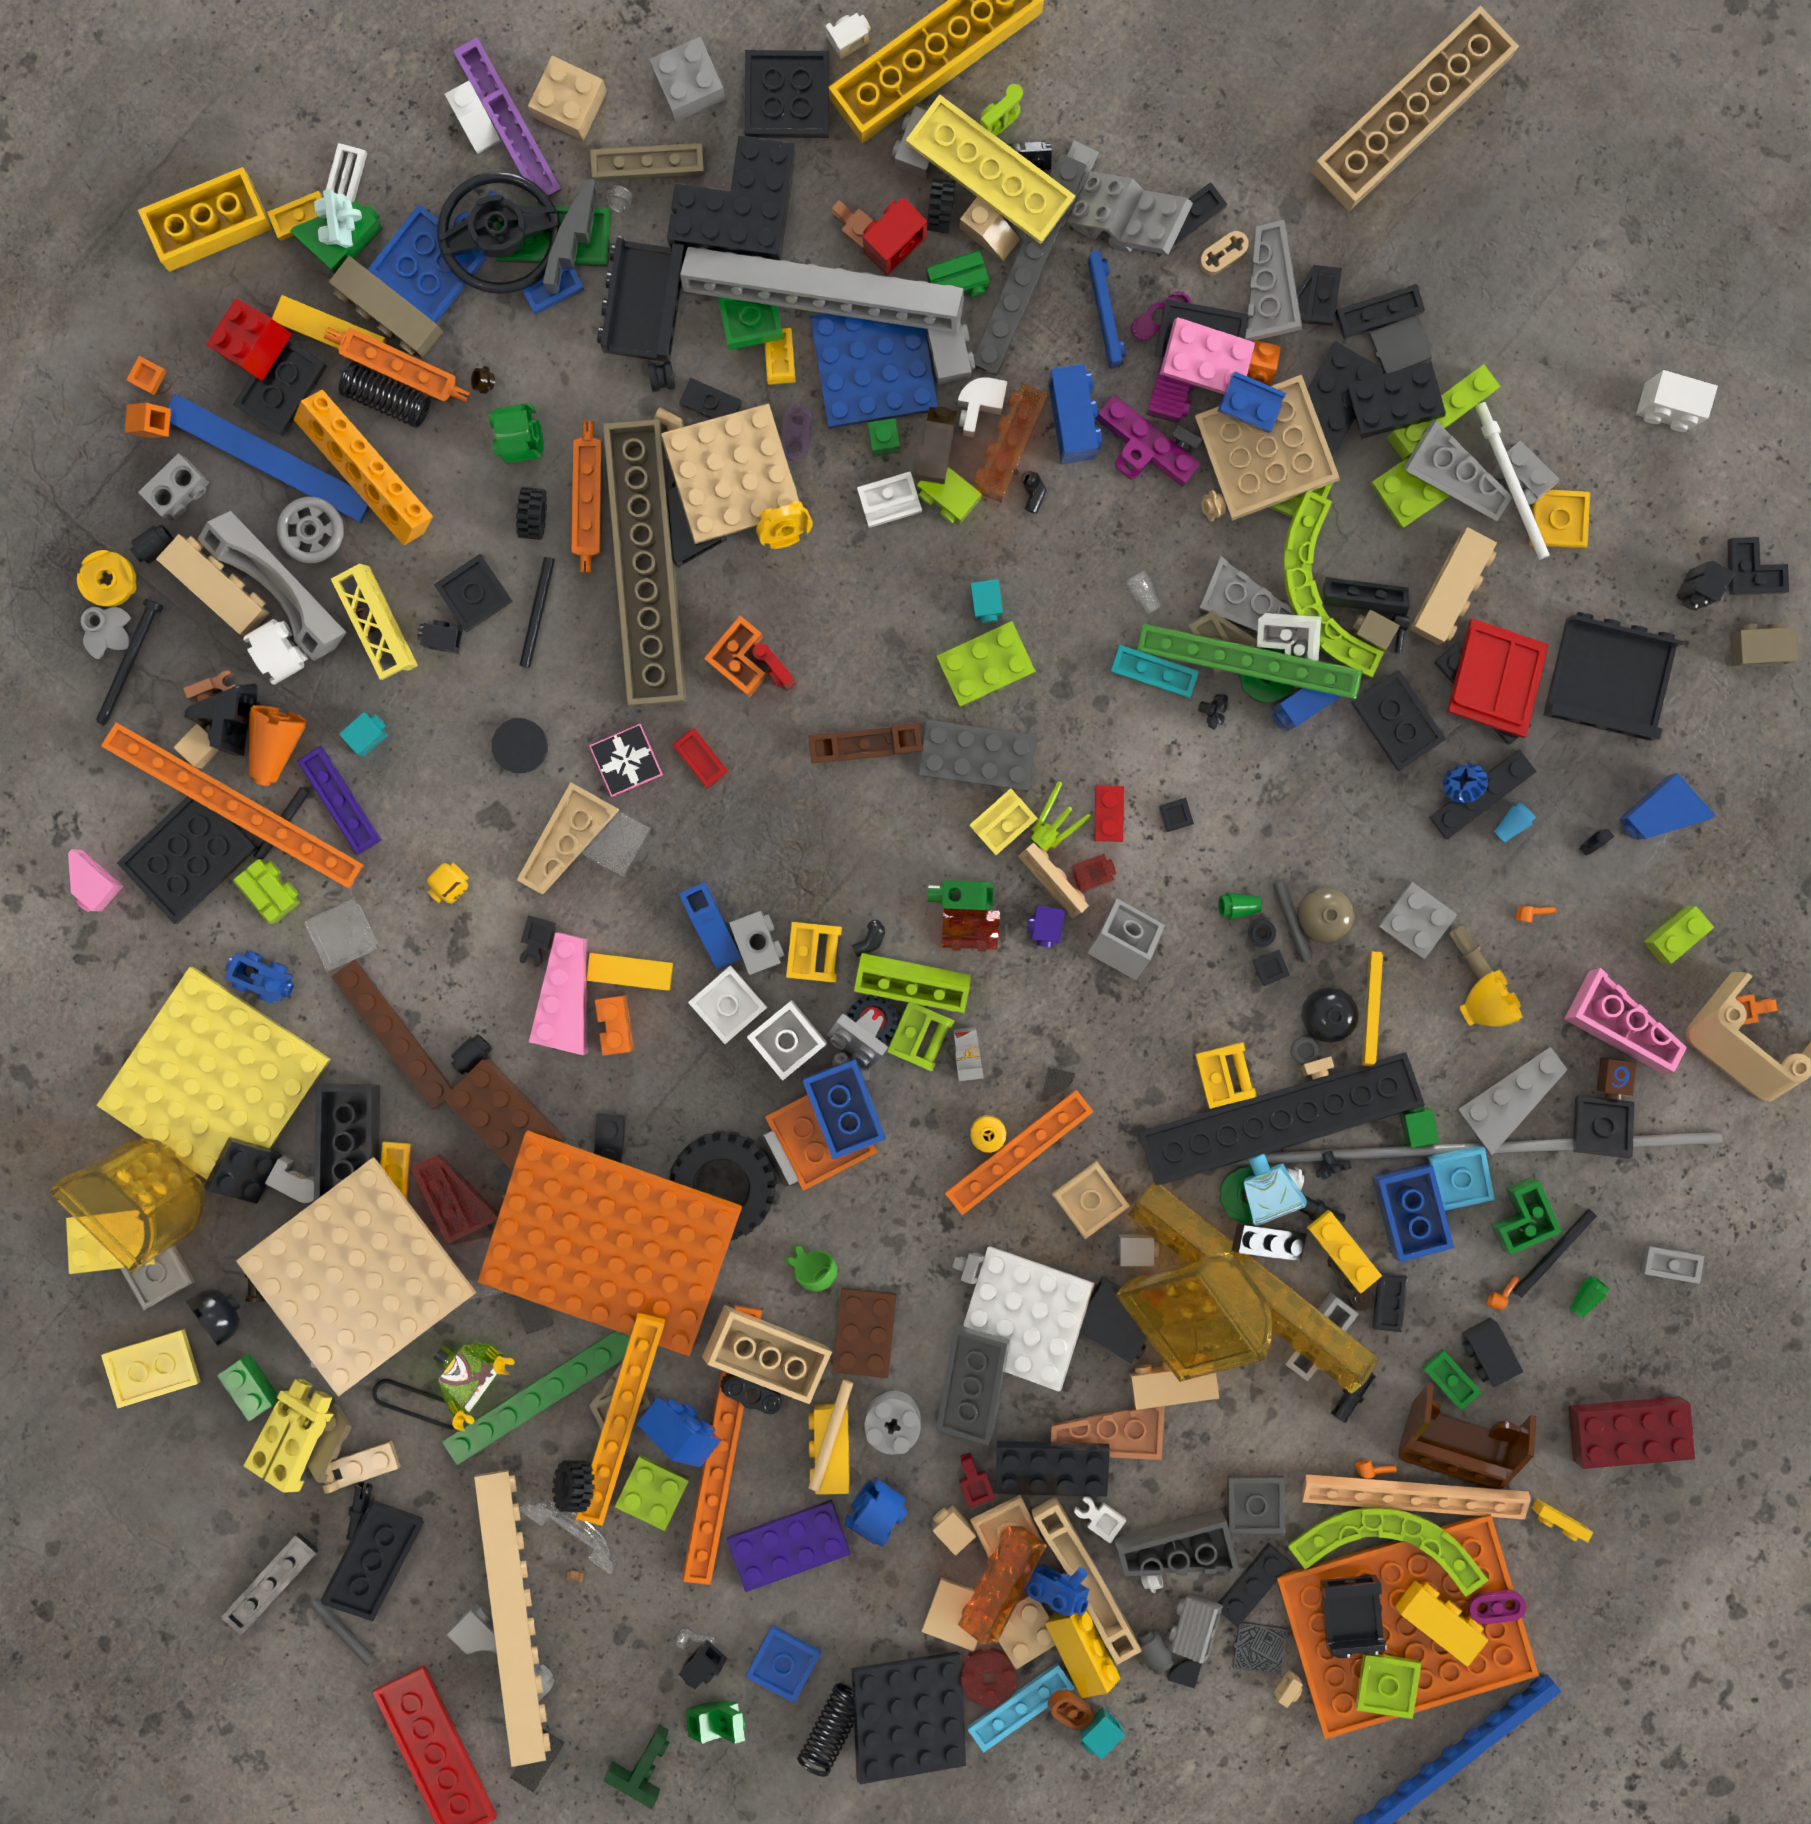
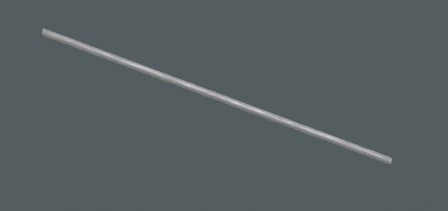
(1506, 1147)

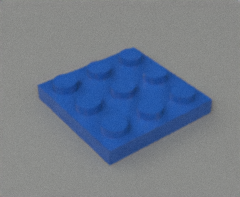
(416, 268)

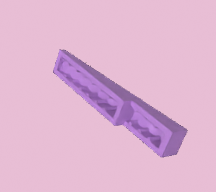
(505, 116)

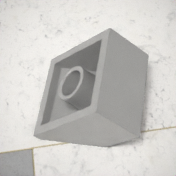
(1126, 939)

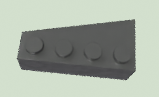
(1179, 1547)

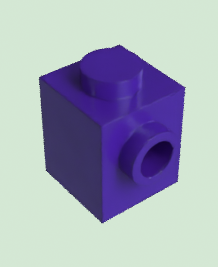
(1046, 925)

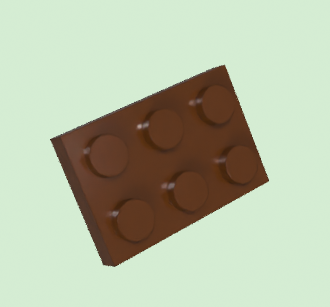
(864, 1332)

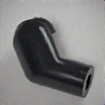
(1035, 489)

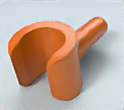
(1526, 913)
(1500, 1301)
(1367, 1471)

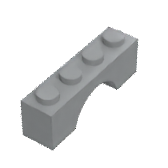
(476, 1633)

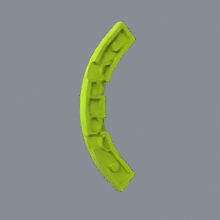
(1303, 591)
(1395, 1525)

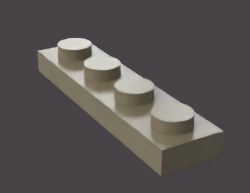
(647, 161)

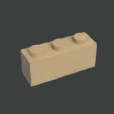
(1160, 1387)

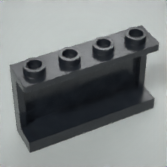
(641, 300)

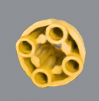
(1491, 1003)

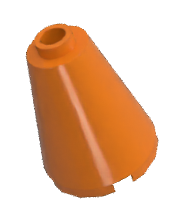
(271, 741)

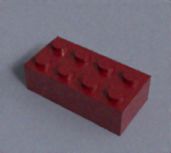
(1631, 1432)

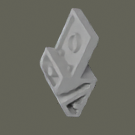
(1128, 214)

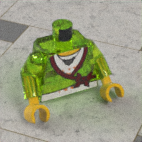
(468, 1377)

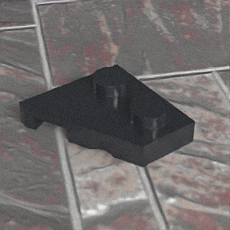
(1319, 295)

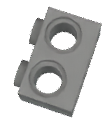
(169, 481)

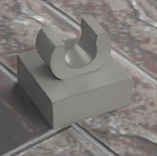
(970, 1266)

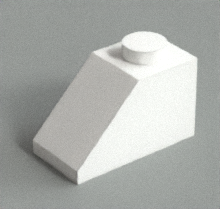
(473, 117)

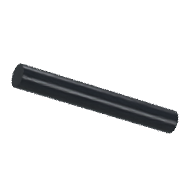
(287, 814)

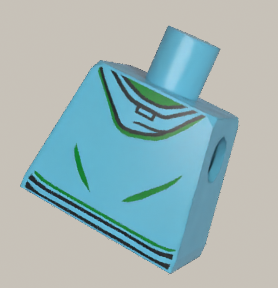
(1271, 1191)

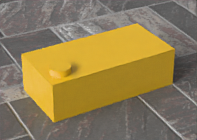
(205, 219)

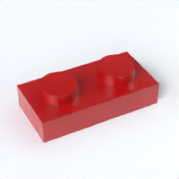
(1109, 813)

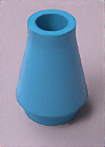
(1514, 822)

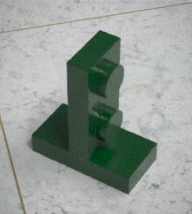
(636, 1782)

